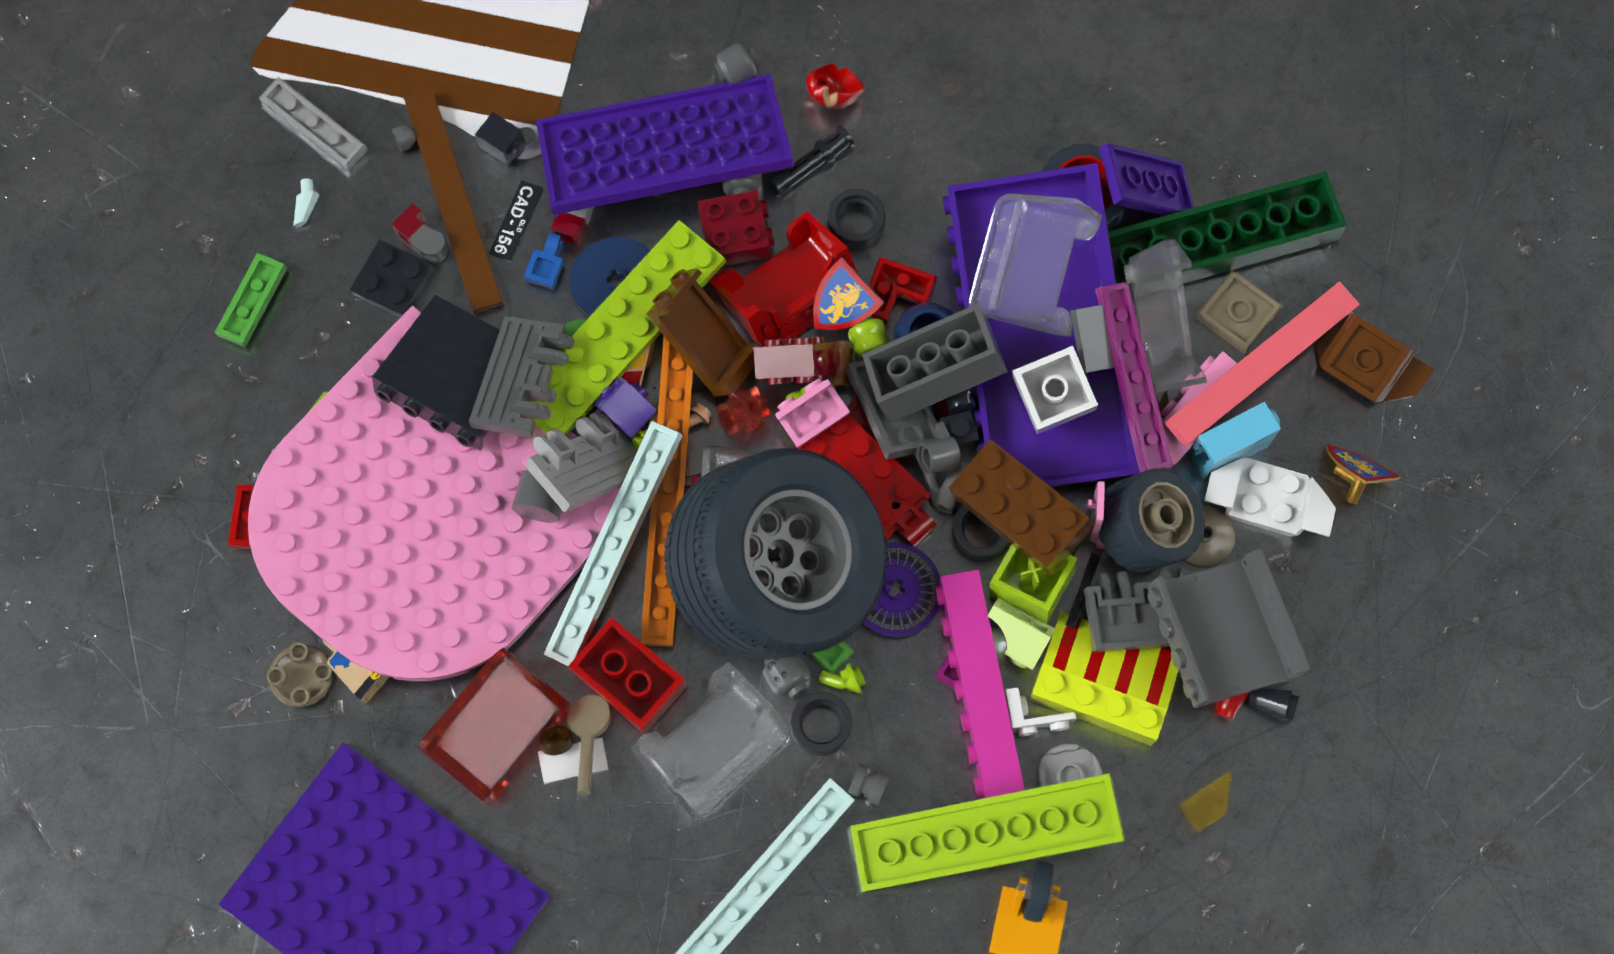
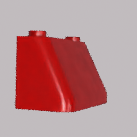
(781, 293)

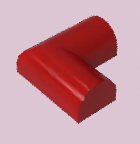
(902, 281)

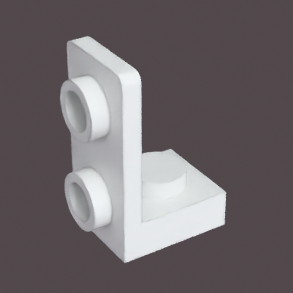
(1018, 708)

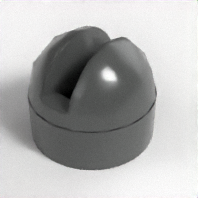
(404, 137)

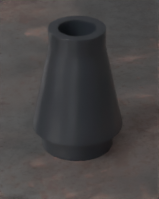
(1275, 702)

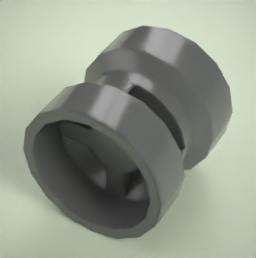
(868, 784)

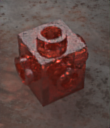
(743, 410)

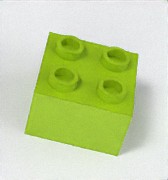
(1028, 586)

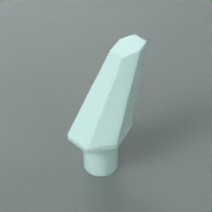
(305, 202)

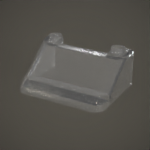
(1028, 259)

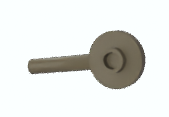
(587, 720)

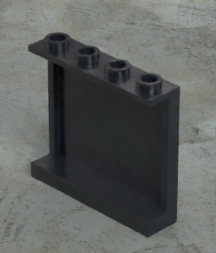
(439, 369)

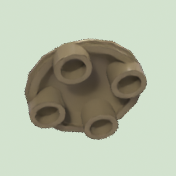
(300, 675)

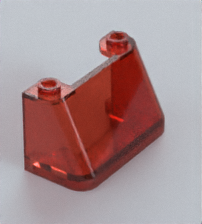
(493, 725)

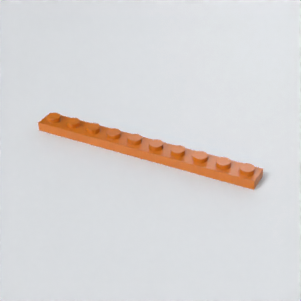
(673, 413)

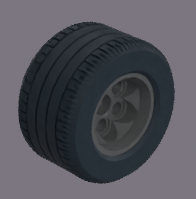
(735, 589)

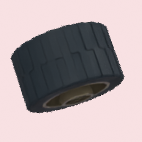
(1151, 520)

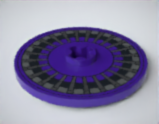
(918, 603)

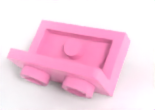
(811, 412)

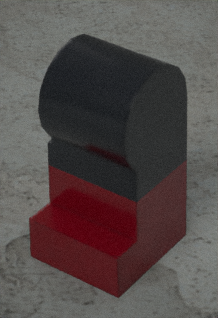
(955, 404)

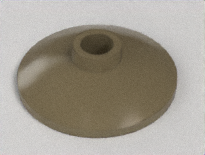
(1219, 544)

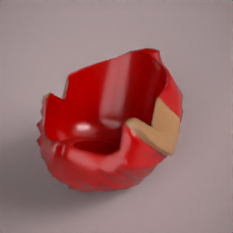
(833, 86)

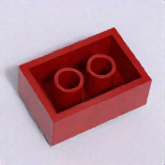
(628, 675)

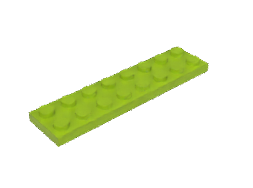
(620, 327)
(987, 832)

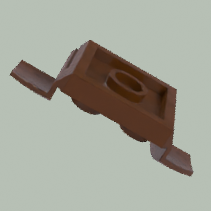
(1370, 361)

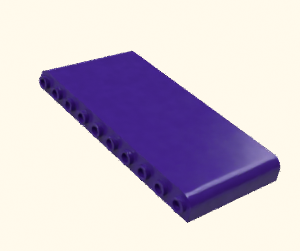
(1094, 444)

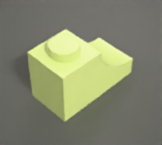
(1023, 632)

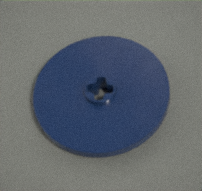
(597, 264)

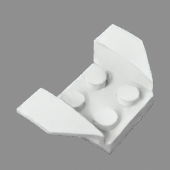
(1271, 498)

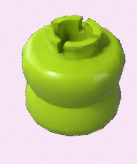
(867, 336)

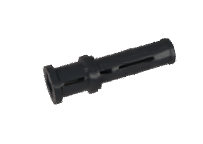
(823, 152)

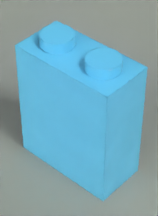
(1235, 439)

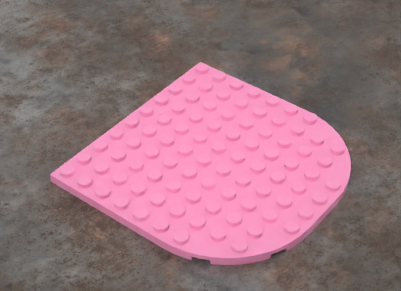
(404, 536)

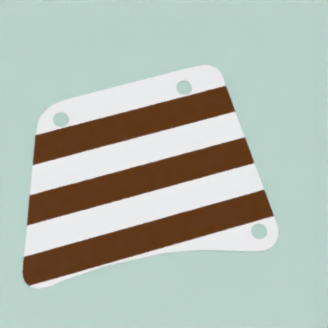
(469, 52)

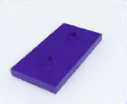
(1145, 180)

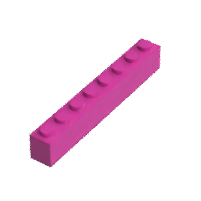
(979, 685)

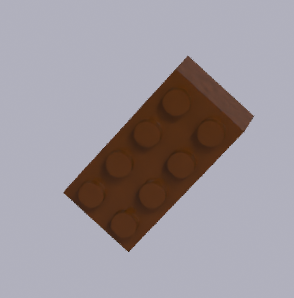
(1020, 507)

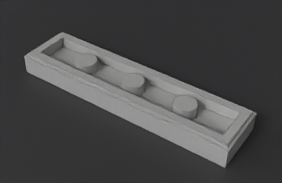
(313, 123)

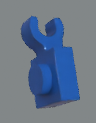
(546, 266)

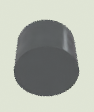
(533, 500)

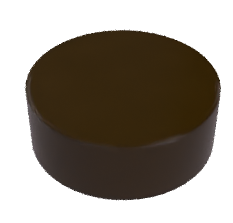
(556, 740)

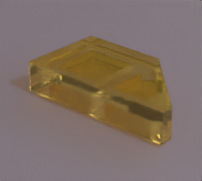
(1208, 803)

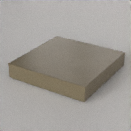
(1238, 312)

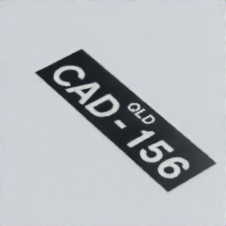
(516, 220)

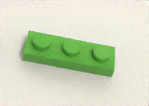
(251, 300)

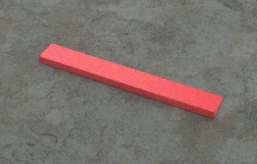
(1261, 364)

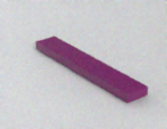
(1134, 378)

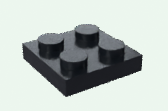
(391, 279)

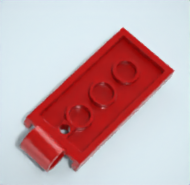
(882, 478)

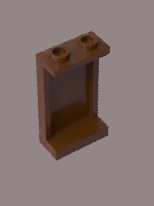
(702, 334)

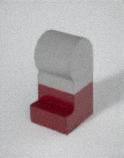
(572, 226)

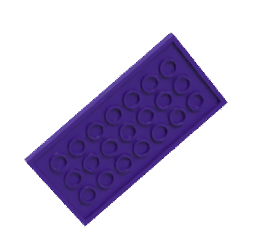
(663, 144)

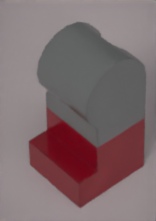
(425, 241)

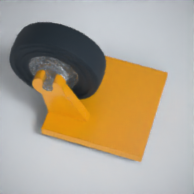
(1030, 916)

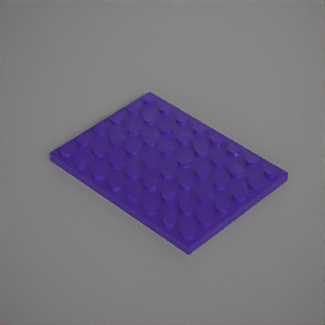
(378, 874)

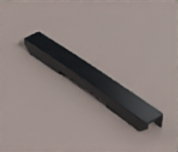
(1080, 597)

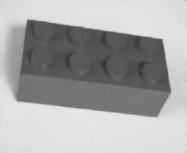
(934, 363)

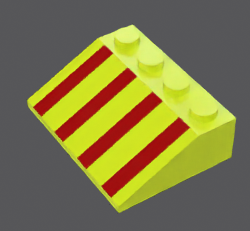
(1109, 689)

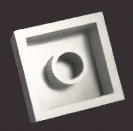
(1055, 390)

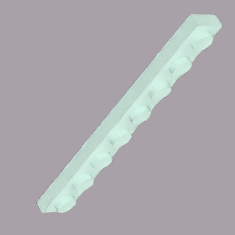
(613, 543)
(769, 871)

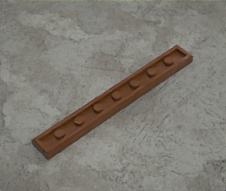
(453, 202)

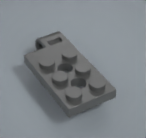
(909, 435)

